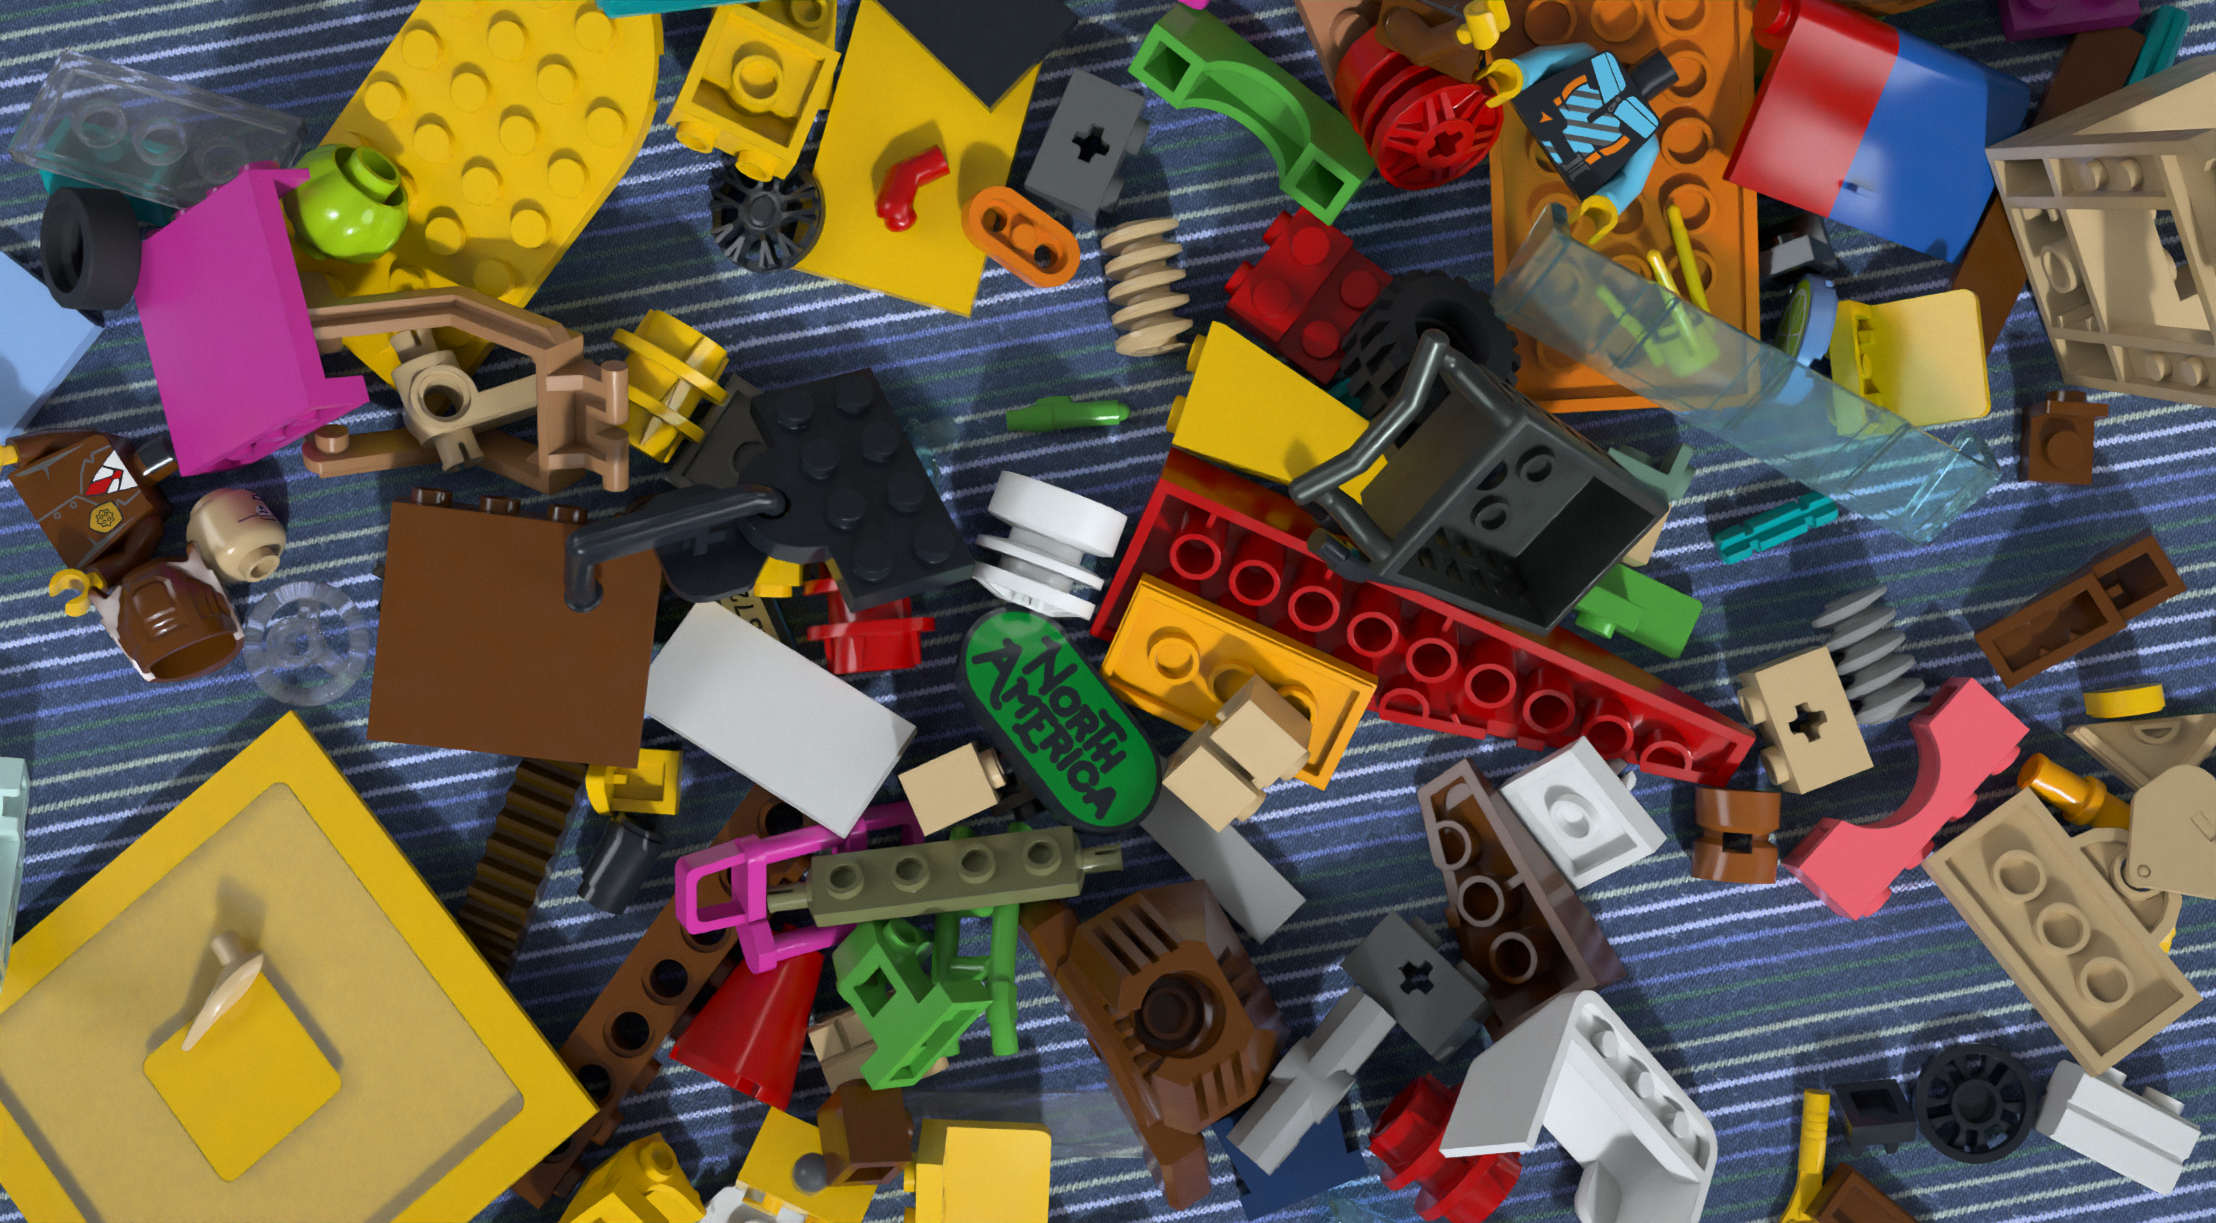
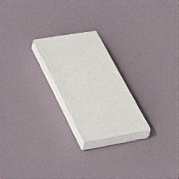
(775, 716)

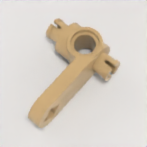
(431, 371)

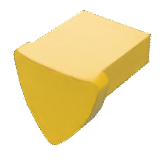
(648, 789)

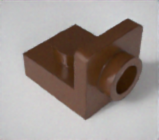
(2059, 439)

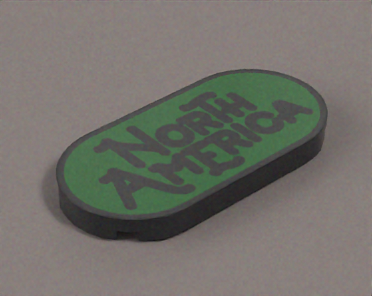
(1057, 721)

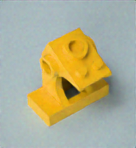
(637, 1187)

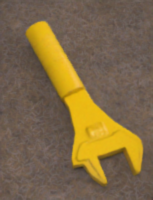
(1811, 1155)

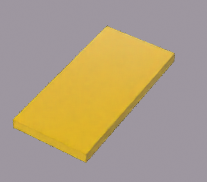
(885, 109)

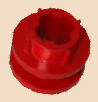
(868, 639)
(1409, 1142)

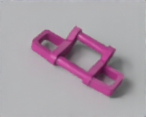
(748, 863)

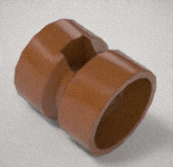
(1736, 812)

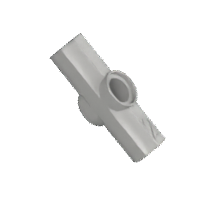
(1311, 1080)

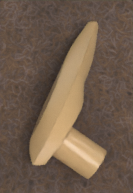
(230, 986)

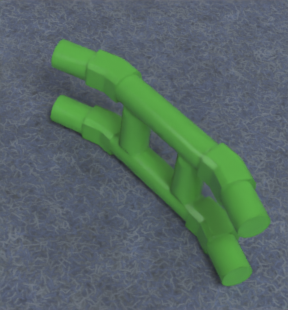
(995, 968)

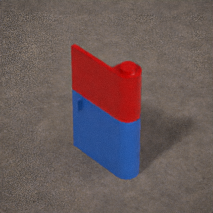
(1874, 126)

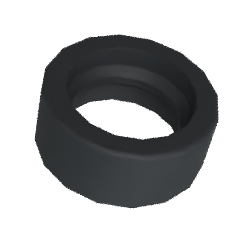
(90, 248)

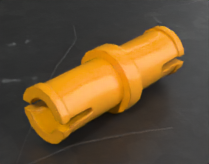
(2079, 798)

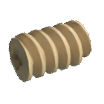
(1145, 287)

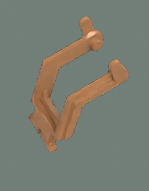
(574, 397)

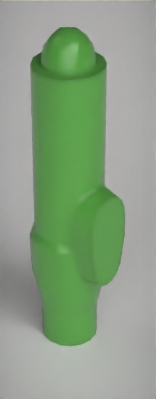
(1062, 413)

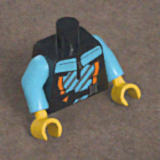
(1588, 120)

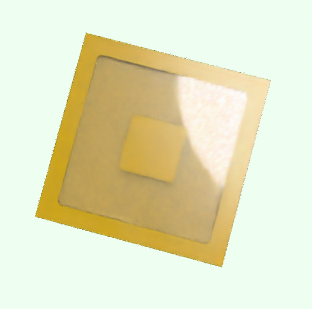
(348, 1084)

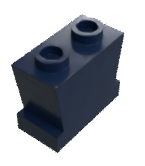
(1314, 1166)

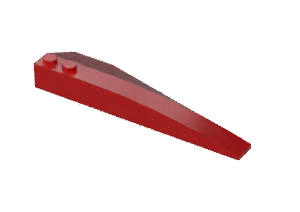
(1432, 658)

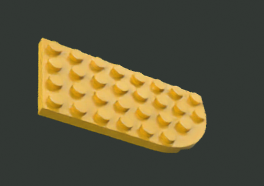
(505, 145)

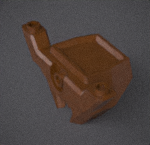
(1167, 1012)

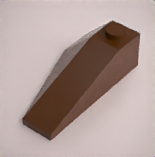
(1509, 902)

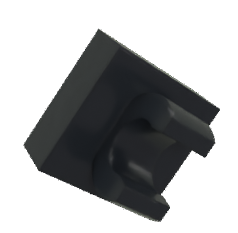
(1873, 1115)

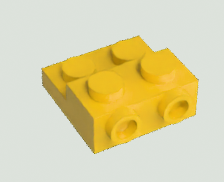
(752, 91)

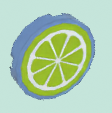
(1807, 319)

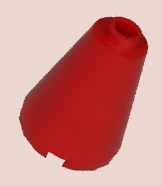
(755, 1028)

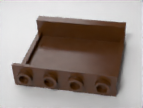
(488, 651)

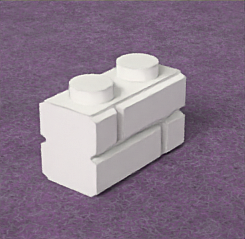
(2117, 1127)

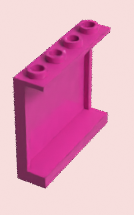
(235, 327)

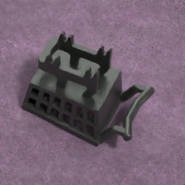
(1533, 532)

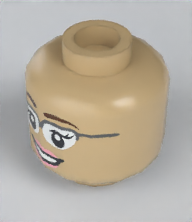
(237, 535)

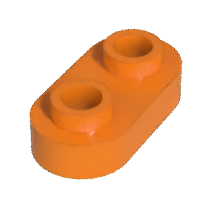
(1019, 234)

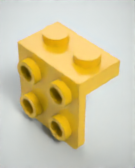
(1914, 356)
(980, 1172)

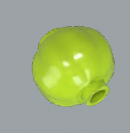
(342, 205)

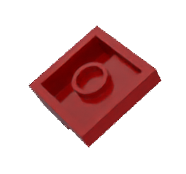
(1305, 292)

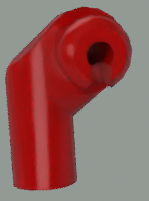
(901, 186)

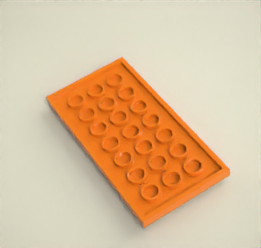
(1701, 124)

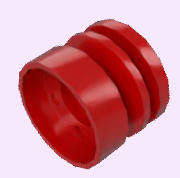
(1415, 118)

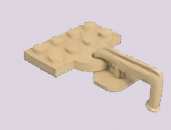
(2071, 914)

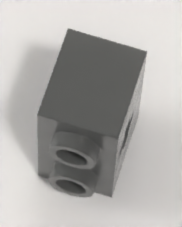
(1088, 111)
(1388, 962)

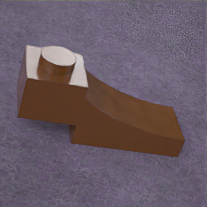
(2081, 608)

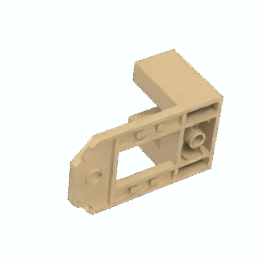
(2085, 227)

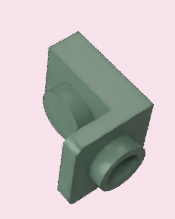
(1671, 478)

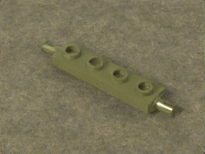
(945, 876)

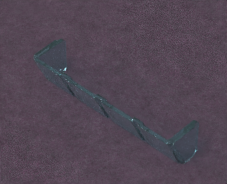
(1739, 386)

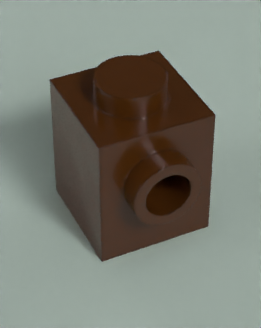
(864, 1134)

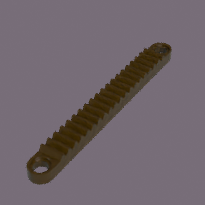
(525, 848)

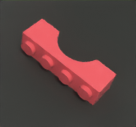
(1958, 746)

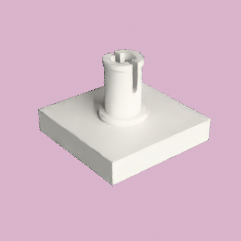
(1582, 813)

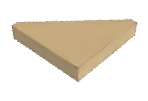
(2147, 747)

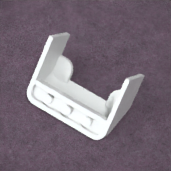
(1603, 1100)

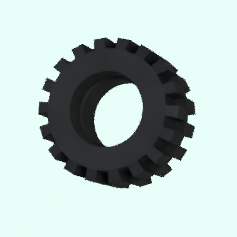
(1391, 327)

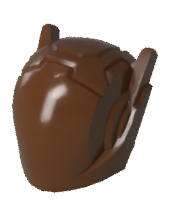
(172, 618)

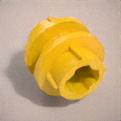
(667, 377)

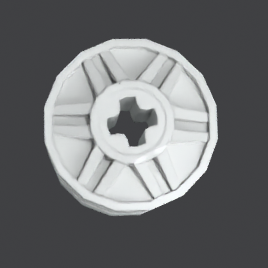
(1046, 545)

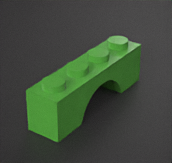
(1207, 65)

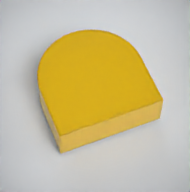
(2125, 700)

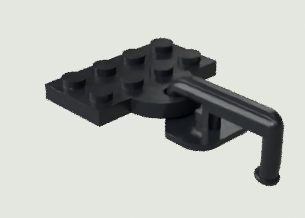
(826, 490)

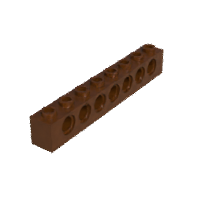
(638, 989)

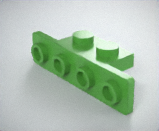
(1639, 611)

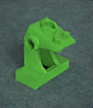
(920, 1017)

